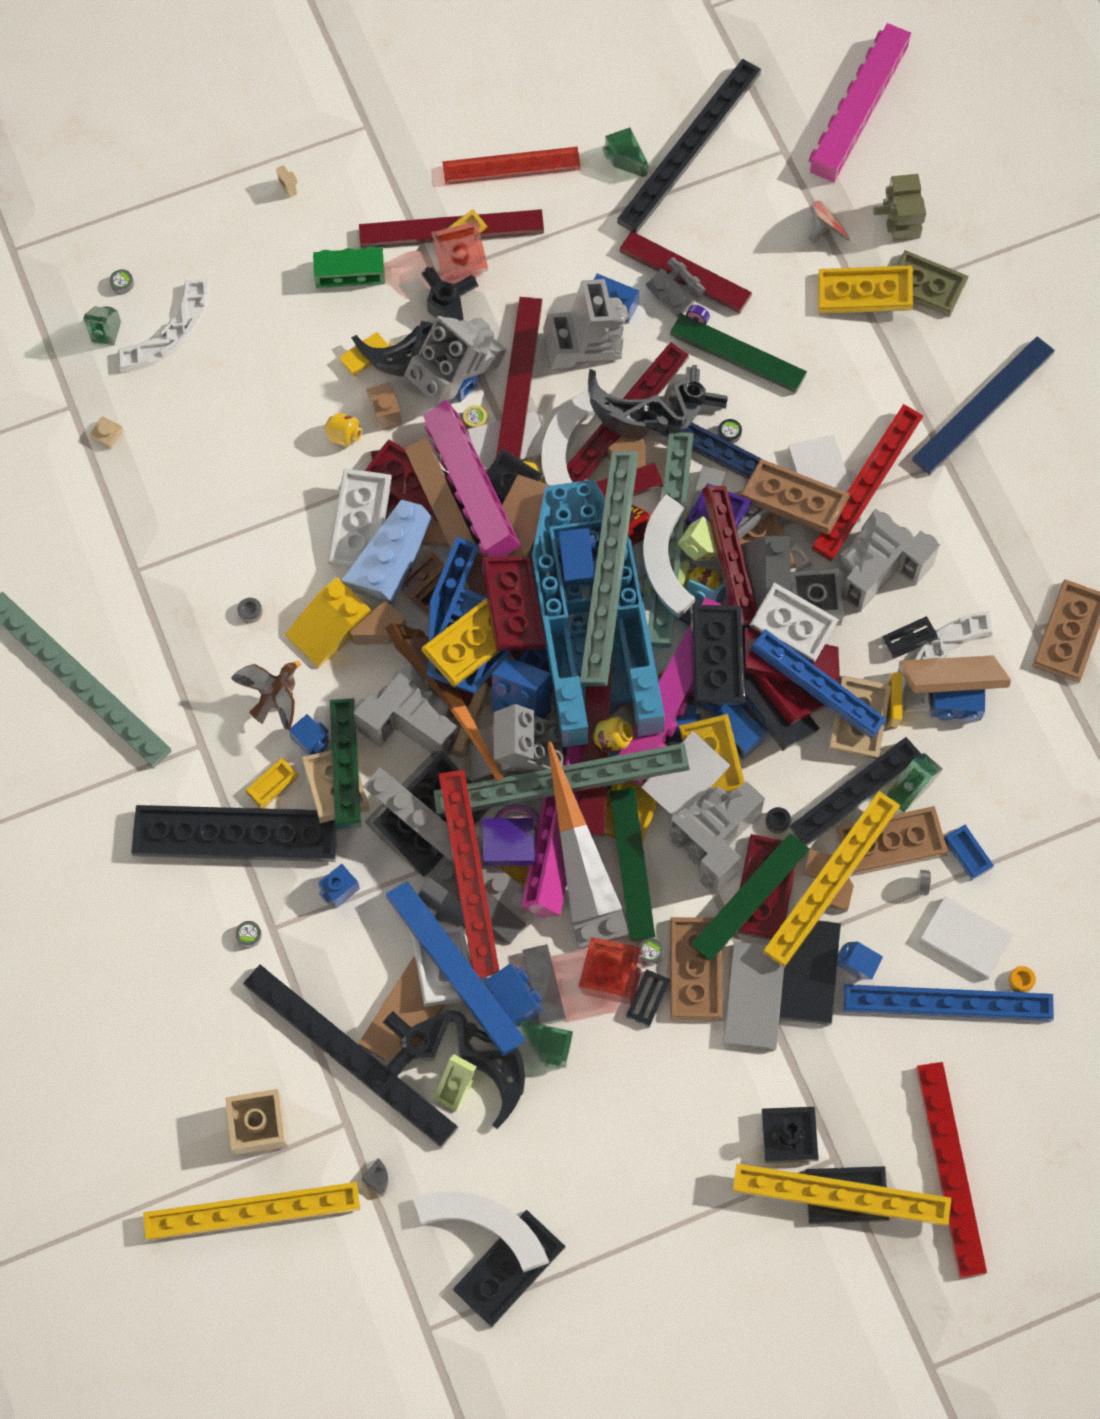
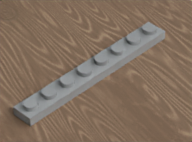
(435, 832)

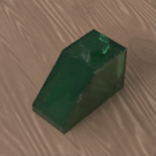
(625, 152)
(102, 324)
(914, 781)
(549, 1043)

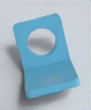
(700, 592)

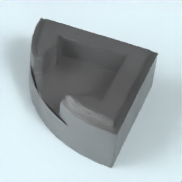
(377, 1177)

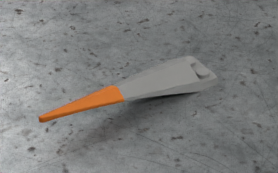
(591, 896)

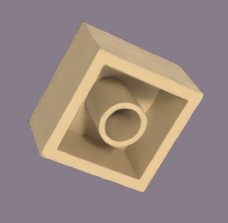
(256, 1122)

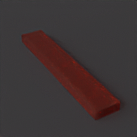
(511, 165)

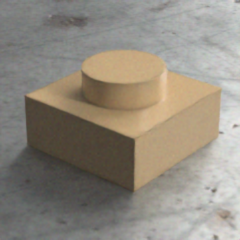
(287, 180)
(106, 432)

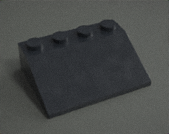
(398, 834)

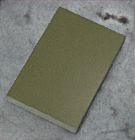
(933, 283)

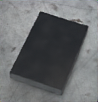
(865, 1175)

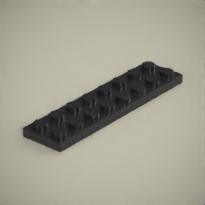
(233, 833)

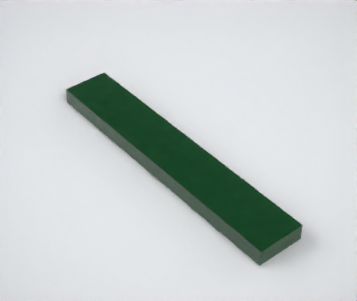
(738, 353)
(345, 764)
(632, 864)
(750, 897)

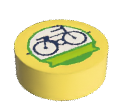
(474, 416)

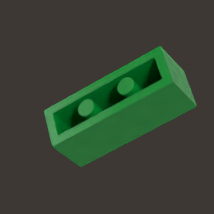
(349, 267)

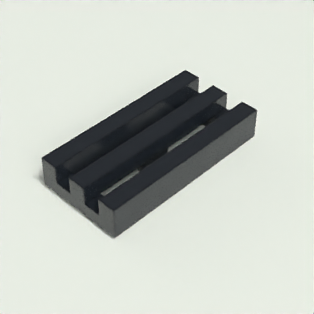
(910, 641)
(639, 1017)

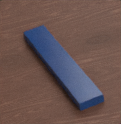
(818, 684)

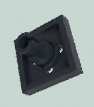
(799, 1121)

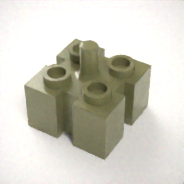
(904, 207)

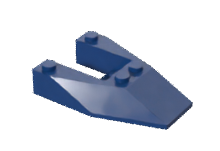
(452, 602)

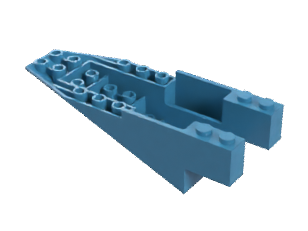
(566, 618)

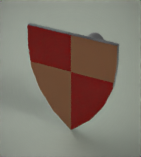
(823, 220)

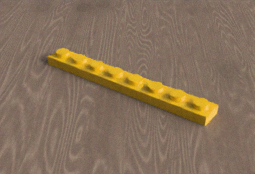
(831, 879)
(842, 1194)
(251, 1211)

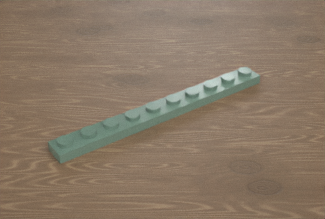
(675, 486)
(609, 569)
(82, 683)
(579, 775)

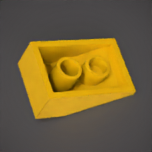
(327, 622)

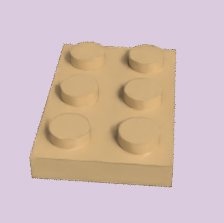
(845, 736)
(320, 779)

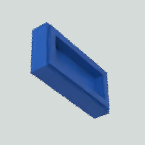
(968, 852)

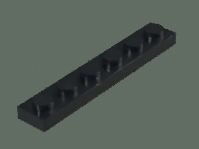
(855, 792)

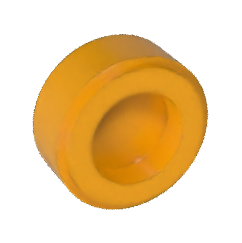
(1021, 979)

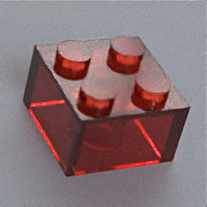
(460, 251)
(611, 970)

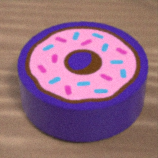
(698, 313)

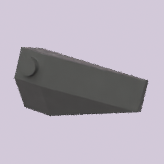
(767, 563)
(443, 900)

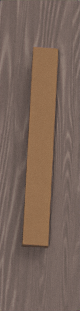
(443, 504)

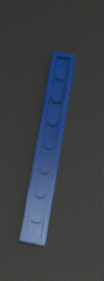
(455, 968)
(948, 1002)

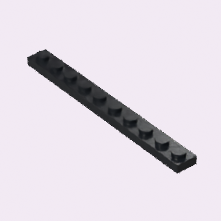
(689, 146)
(350, 1056)

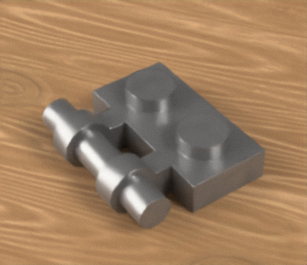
(670, 293)

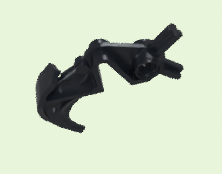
(437, 306)
(622, 415)
(432, 1034)

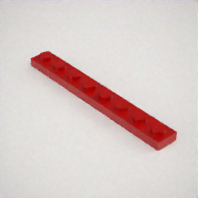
(869, 480)
(469, 873)
(951, 1169)

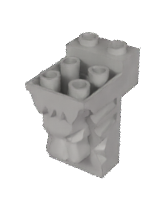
(589, 331)
(453, 353)
(879, 553)
(412, 709)
(516, 744)
(712, 827)

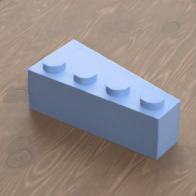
(390, 553)

